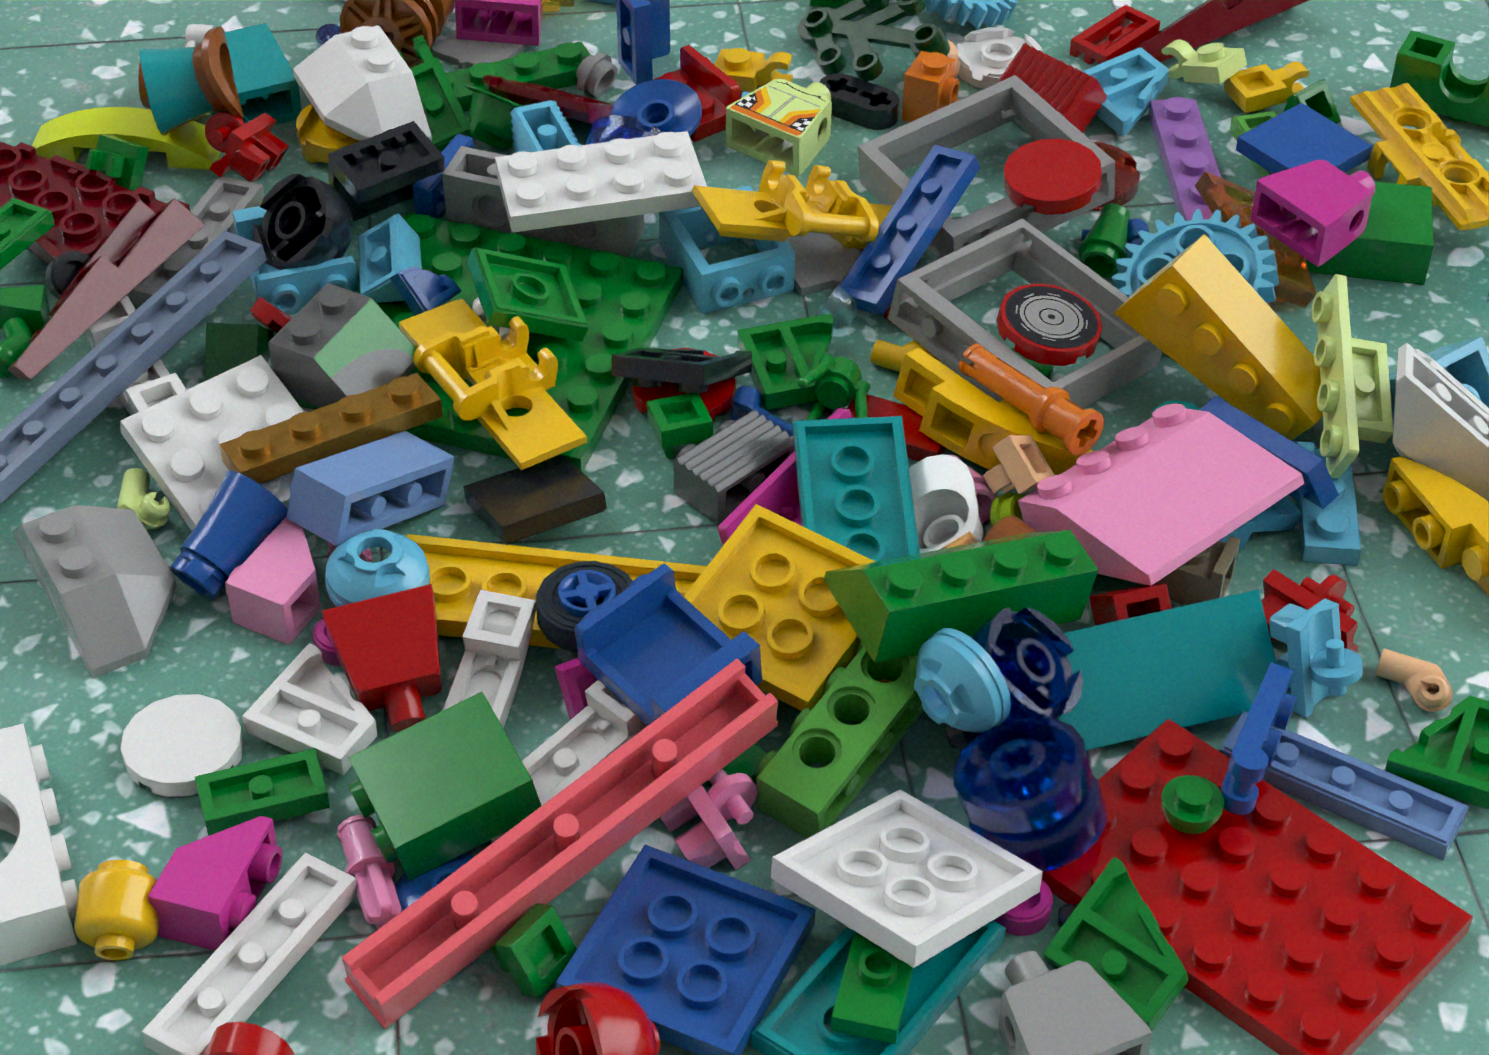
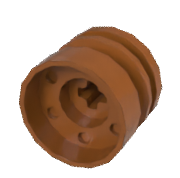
(400, 21)

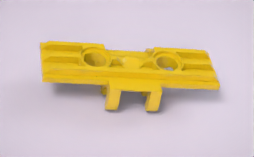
(1426, 154)
(789, 209)
(460, 346)

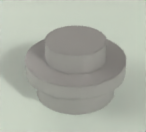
(596, 74)

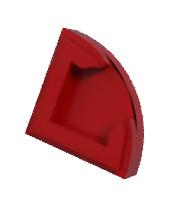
(269, 315)

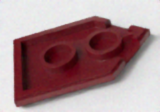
(570, 104)

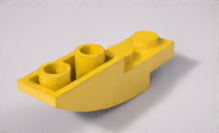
(967, 417)
(1441, 516)

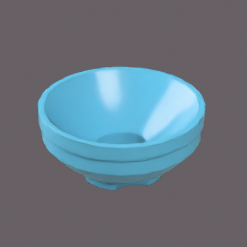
(354, 580)
(960, 683)

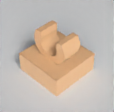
(1020, 465)

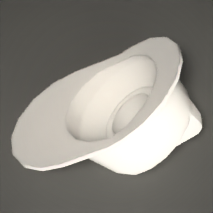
(943, 501)

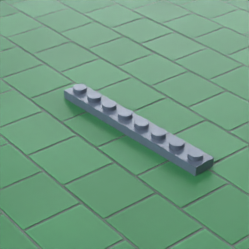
(123, 357)

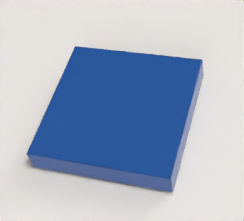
(1300, 138)

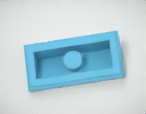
(383, 253)

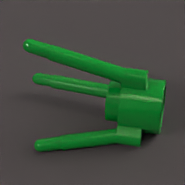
(836, 386)

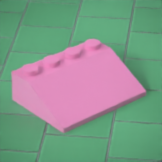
(1160, 493)

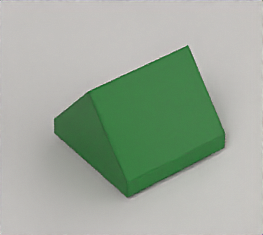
(1317, 98)

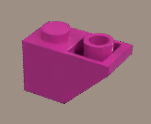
(215, 883)

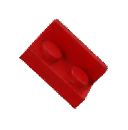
(711, 85)

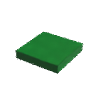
(529, 289)

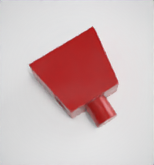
(389, 651)

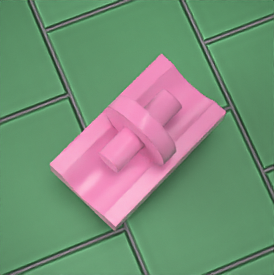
(713, 838)

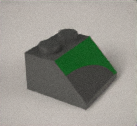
(339, 348)

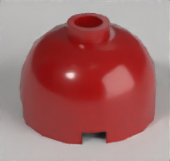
(595, 1022)

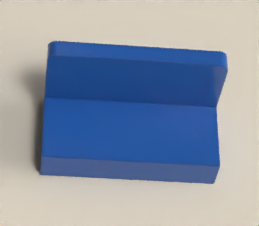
(642, 36)

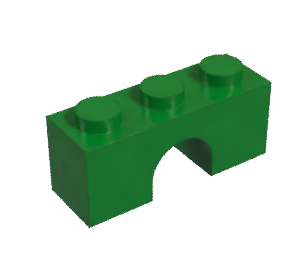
(1430, 71)

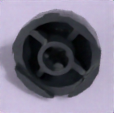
(303, 223)

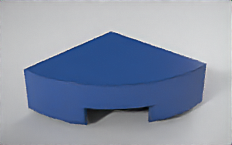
(424, 289)

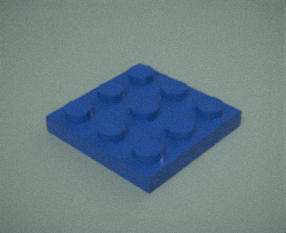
(693, 950)

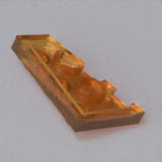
(1294, 279)

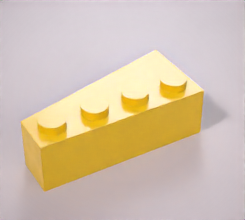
(1227, 338)

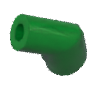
(16, 341)

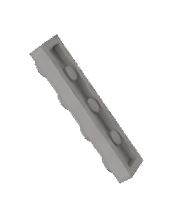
(216, 213)

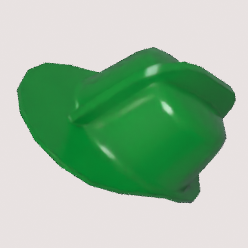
(491, 118)

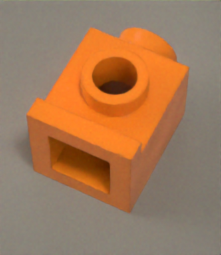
(929, 85)

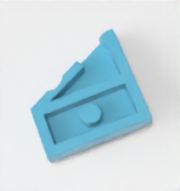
(1129, 86)

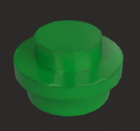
(1192, 803)

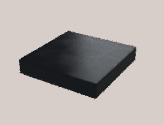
(535, 498)

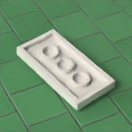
(599, 181)

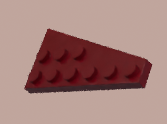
(80, 199)

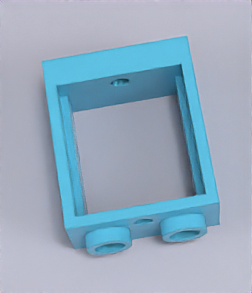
(723, 283)

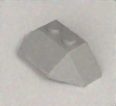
(100, 581)

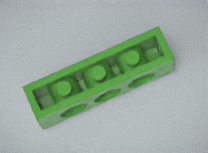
(817, 797)

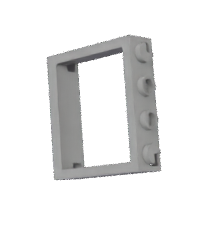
(891, 153)
(925, 312)

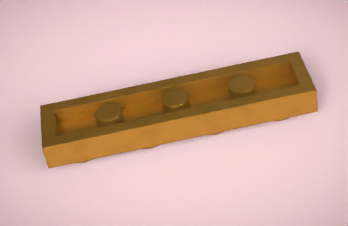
(332, 429)

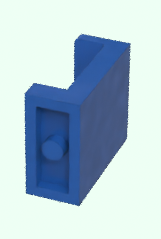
(657, 646)

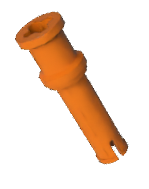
(1047, 407)

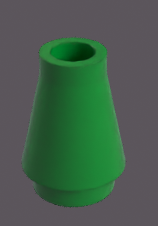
(1106, 241)

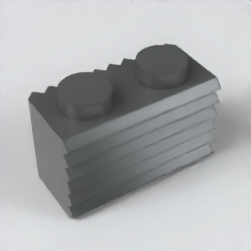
(730, 464)

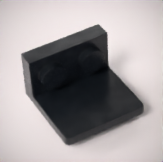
(383, 168)

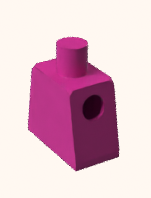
(499, 21)
(1314, 208)

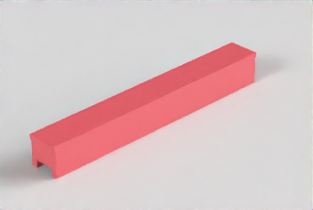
(558, 844)

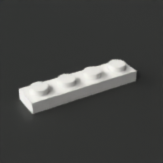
(253, 957)

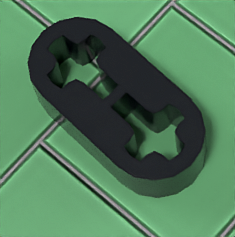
(862, 101)

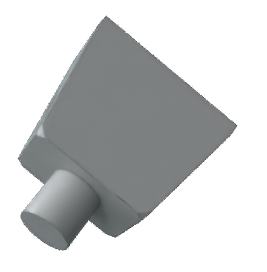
(1066, 1012)

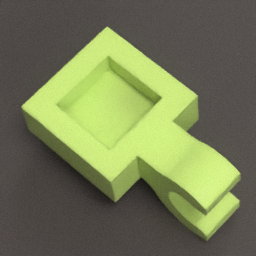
(1208, 64)

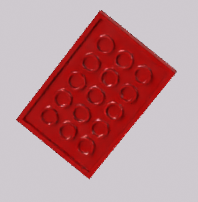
(1267, 908)

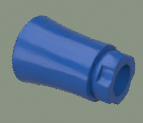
(227, 533)

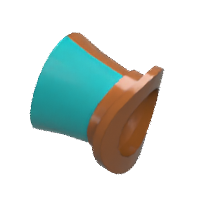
(190, 81)

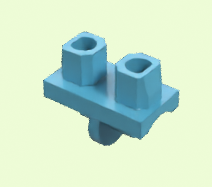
(1315, 653)

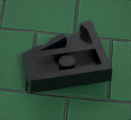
(685, 367)

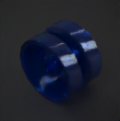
(1032, 791)

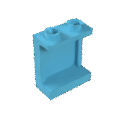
(292, 287)

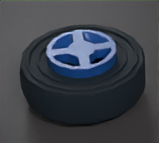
(571, 593)

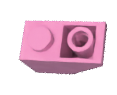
(276, 586)

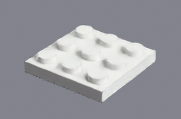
(183, 433)
(906, 877)

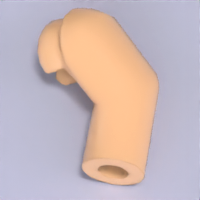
(1421, 678)

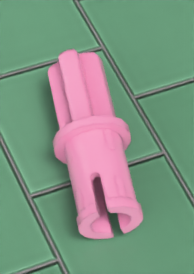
(372, 873)

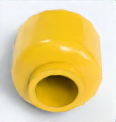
(116, 910)

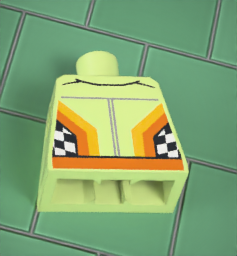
(781, 123)

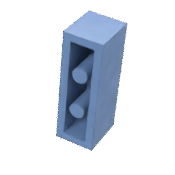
(369, 487)

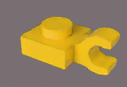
(751, 68)
(1261, 87)

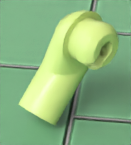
(135, 497)

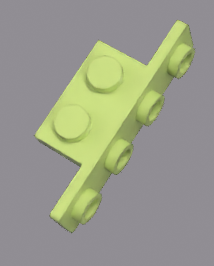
(1353, 381)

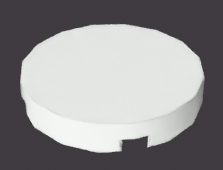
(988, 53)
(180, 740)

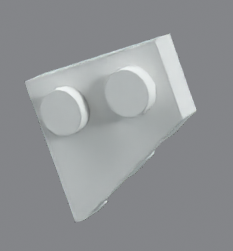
(311, 711)

